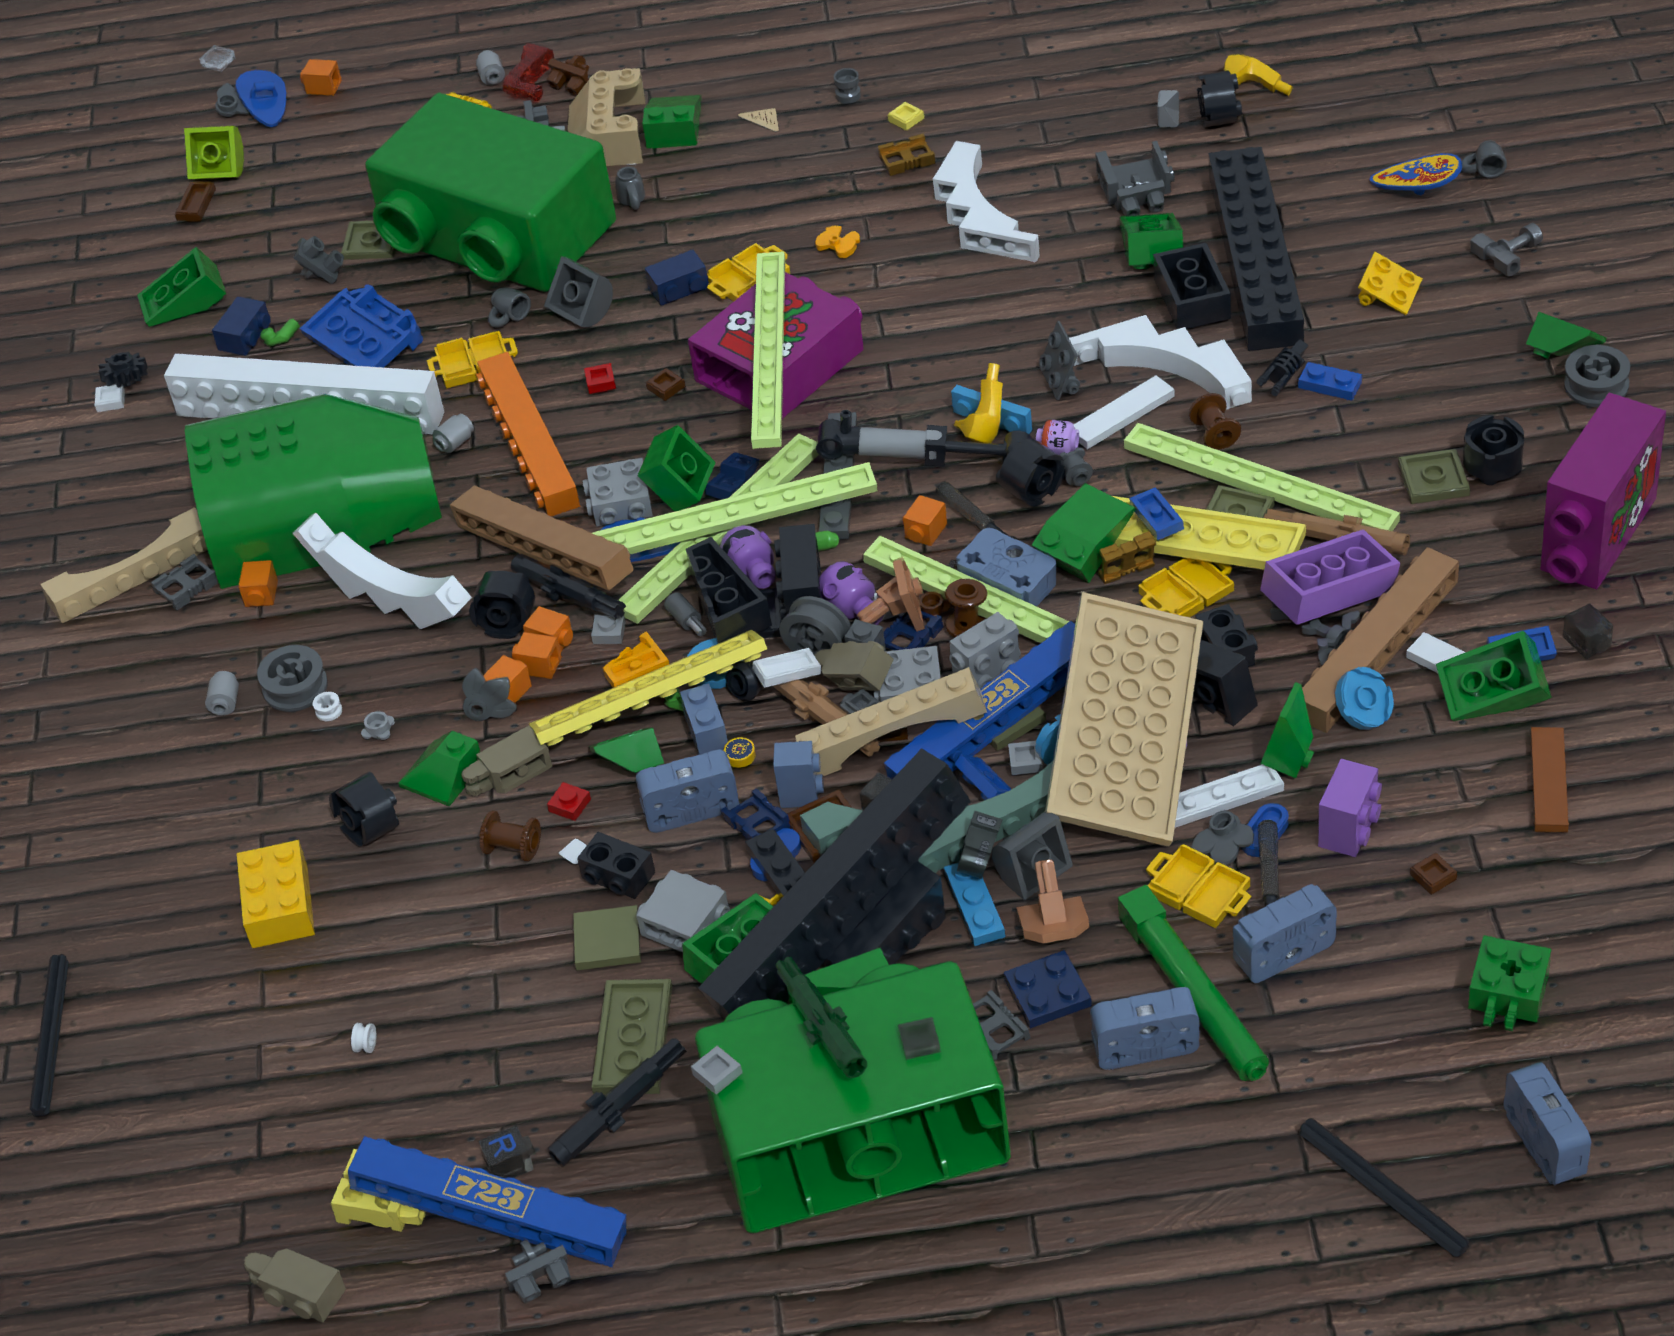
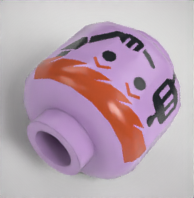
(1058, 436)

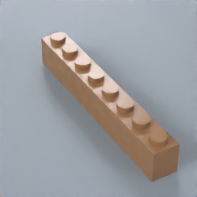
(542, 537)
(1381, 631)

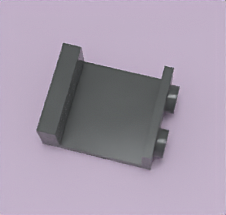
(1114, 177)

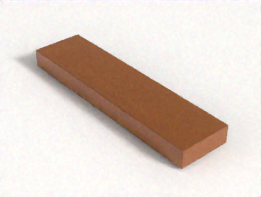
(1549, 779)

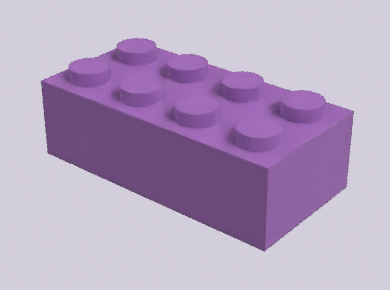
(1329, 576)

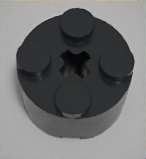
(1218, 98)
(1493, 449)
(1031, 471)
(502, 603)
(364, 809)

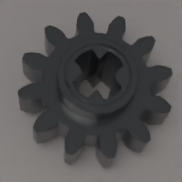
(123, 369)

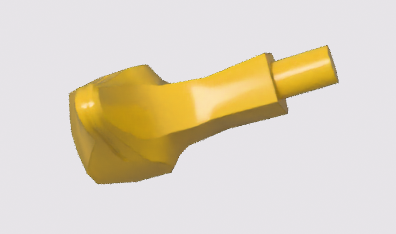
(1254, 70)
(985, 422)

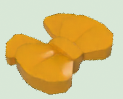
(843, 246)

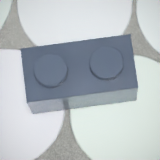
(703, 719)
(797, 773)

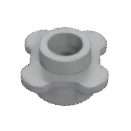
(377, 725)

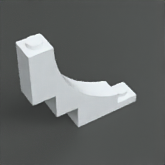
(979, 223)
(1139, 345)
(358, 572)

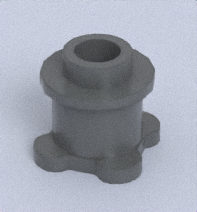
(1076, 469)

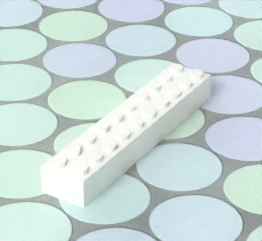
(230, 385)

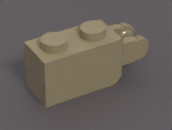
(855, 665)
(507, 764)
(296, 1282)

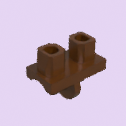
(572, 71)

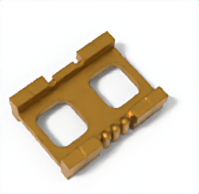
(904, 150)
(1128, 562)

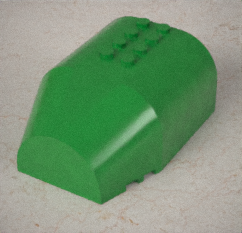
(319, 454)

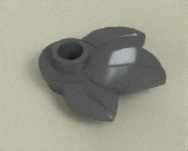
(229, 102)
(488, 694)
(1223, 837)

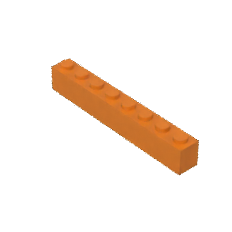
(527, 435)

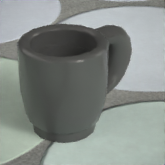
(1489, 160)
(629, 187)
(510, 304)

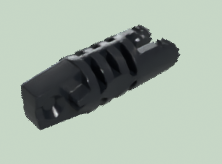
(1284, 367)

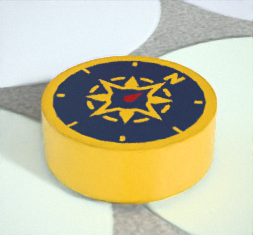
(740, 752)

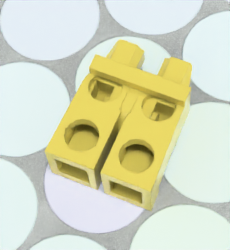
(371, 1209)

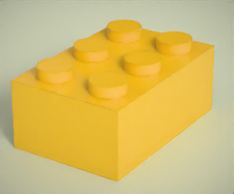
(275, 894)

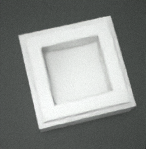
(109, 398)

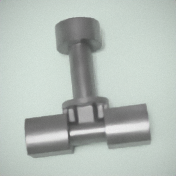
(1503, 250)

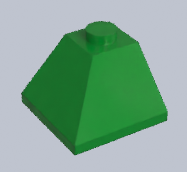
(1559, 337)
(1291, 737)
(632, 750)
(440, 768)

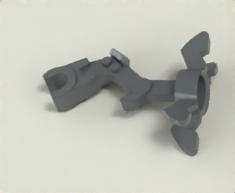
(1333, 636)

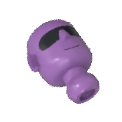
(751, 553)
(847, 588)

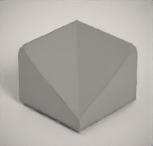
(1168, 108)

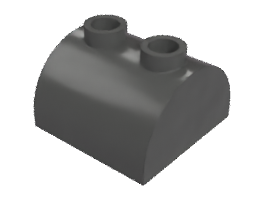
(579, 293)
(1033, 842)

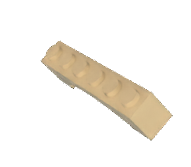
(77, 593)
(947, 698)

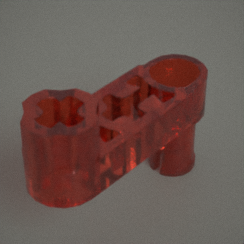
(523, 76)

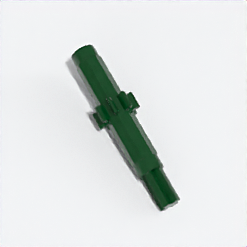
(822, 1021)

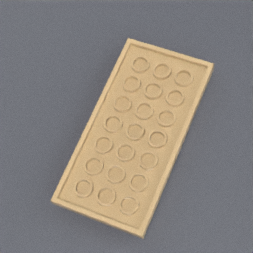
(1125, 719)

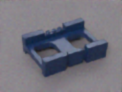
(920, 638)
(765, 812)

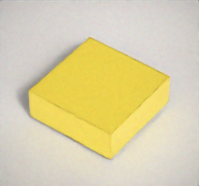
(905, 116)

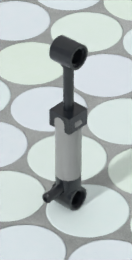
(842, 438)

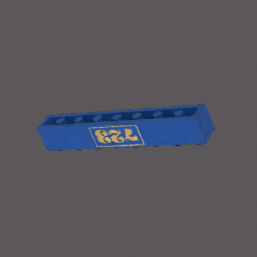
(1006, 699)
(487, 1200)

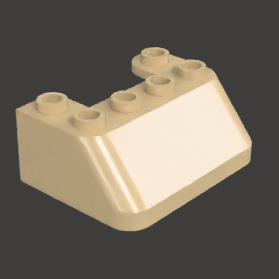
(593, 114)

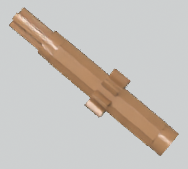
(1330, 529)
(814, 704)

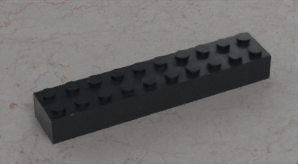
(1255, 249)
(841, 884)

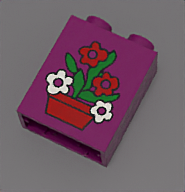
(818, 341)
(1602, 490)

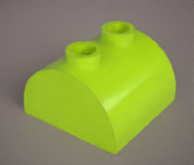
(213, 152)

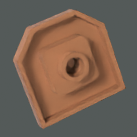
(897, 597)
(1053, 916)

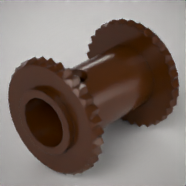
(1210, 411)
(966, 597)
(510, 835)

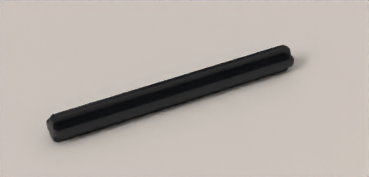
(49, 1036)
(1384, 1187)

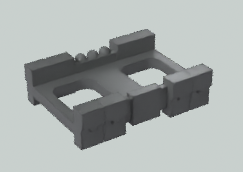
(190, 586)
(1001, 1018)

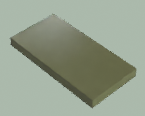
(630, 1029)

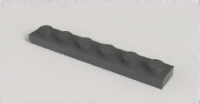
(836, 515)

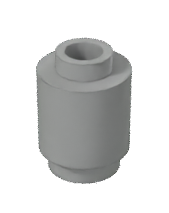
(490, 68)
(452, 433)
(222, 693)

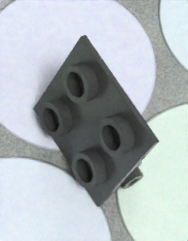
(1058, 363)

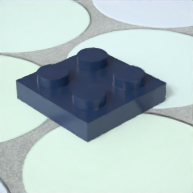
(1047, 989)

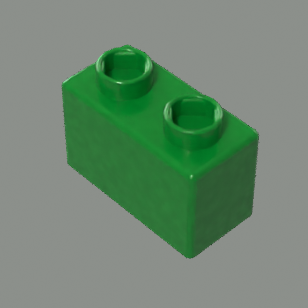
(490, 191)
(819, 1142)

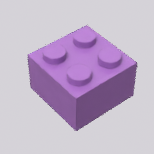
(1349, 808)

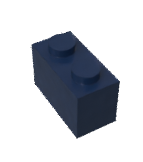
(676, 277)
(241, 326)

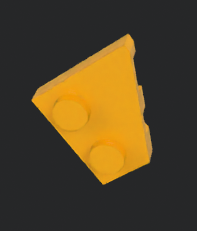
(635, 662)

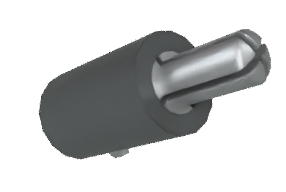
(684, 613)

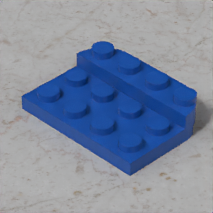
(363, 328)

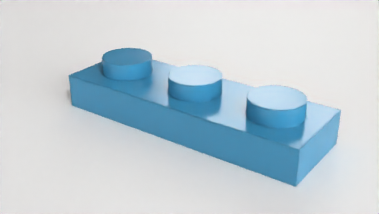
(1012, 416)
(975, 906)

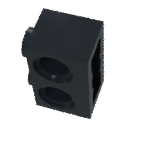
(1227, 631)
(616, 865)

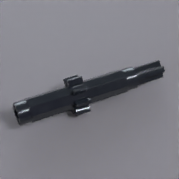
(564, 585)
(607, 1109)

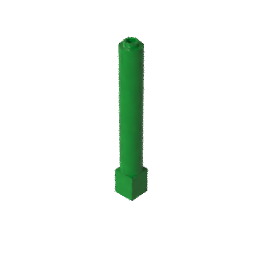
(1148, 925)

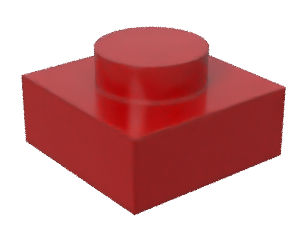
(600, 378)
(569, 801)

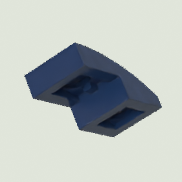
(733, 474)

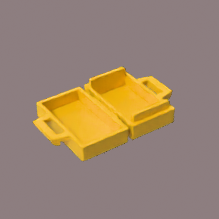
(738, 275)
(458, 361)
(1186, 587)
(1198, 885)

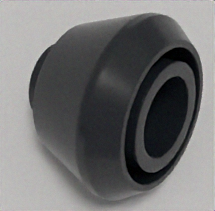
(743, 681)

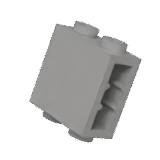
(616, 492)
(986, 648)
(909, 670)
(680, 909)

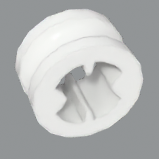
(330, 713)
(363, 1037)

